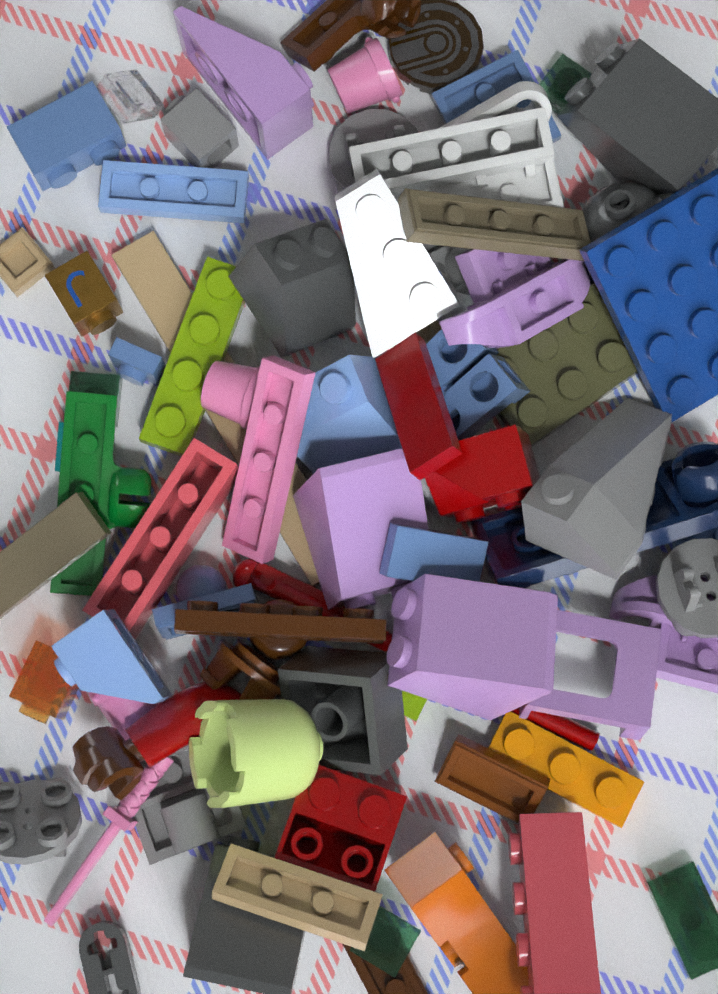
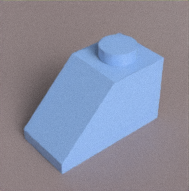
(108, 661)

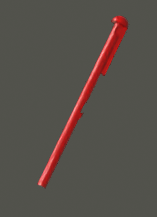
(281, 585)

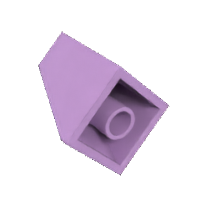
(348, 522)
(473, 644)

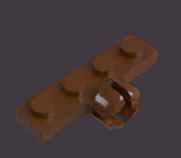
(339, 20)
(279, 626)

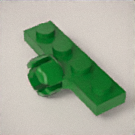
(91, 469)

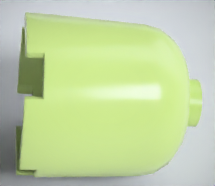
(253, 751)

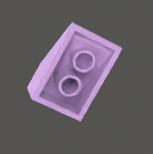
(250, 79)

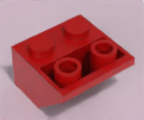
(342, 828)

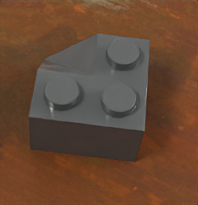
(349, 705)

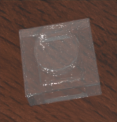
(129, 96)

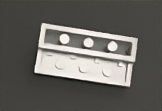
(485, 158)

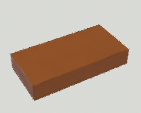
(491, 779)

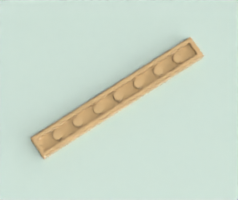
(165, 301)

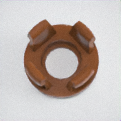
(242, 657)

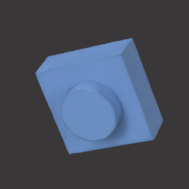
(136, 363)

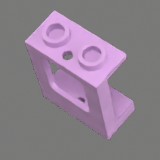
(633, 677)

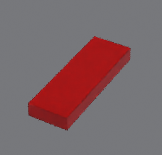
(418, 407)

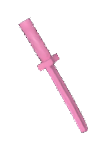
(120, 819)

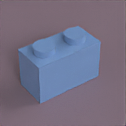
(67, 137)

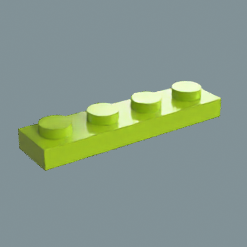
(199, 343)

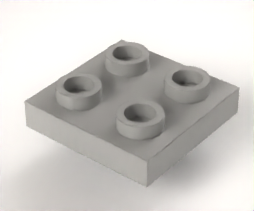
(178, 814)

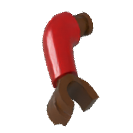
(111, 762)

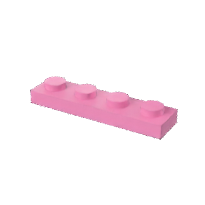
(268, 458)

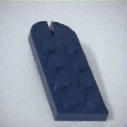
(681, 507)

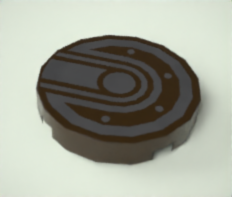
(439, 47)

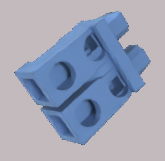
(473, 383)

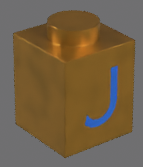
(85, 295)

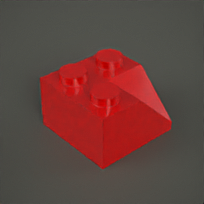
(490, 472)

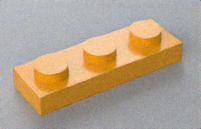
(571, 770)

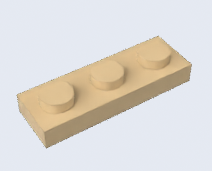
(297, 897)

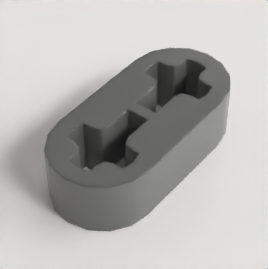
(121, 959)

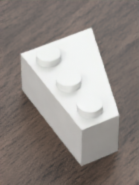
(393, 277)

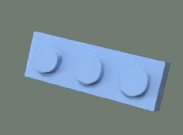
(173, 191)

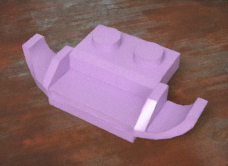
(514, 297)
(681, 657)

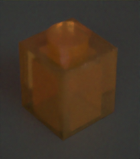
(42, 687)

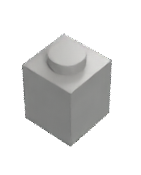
(199, 130)

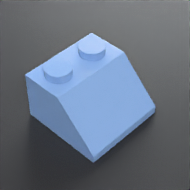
(347, 415)

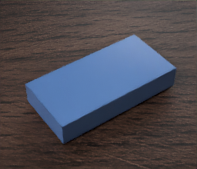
(422, 551)

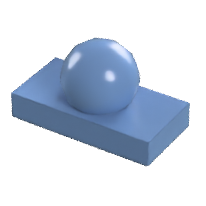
(201, 584)

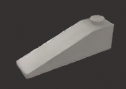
(600, 490)

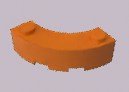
(457, 916)

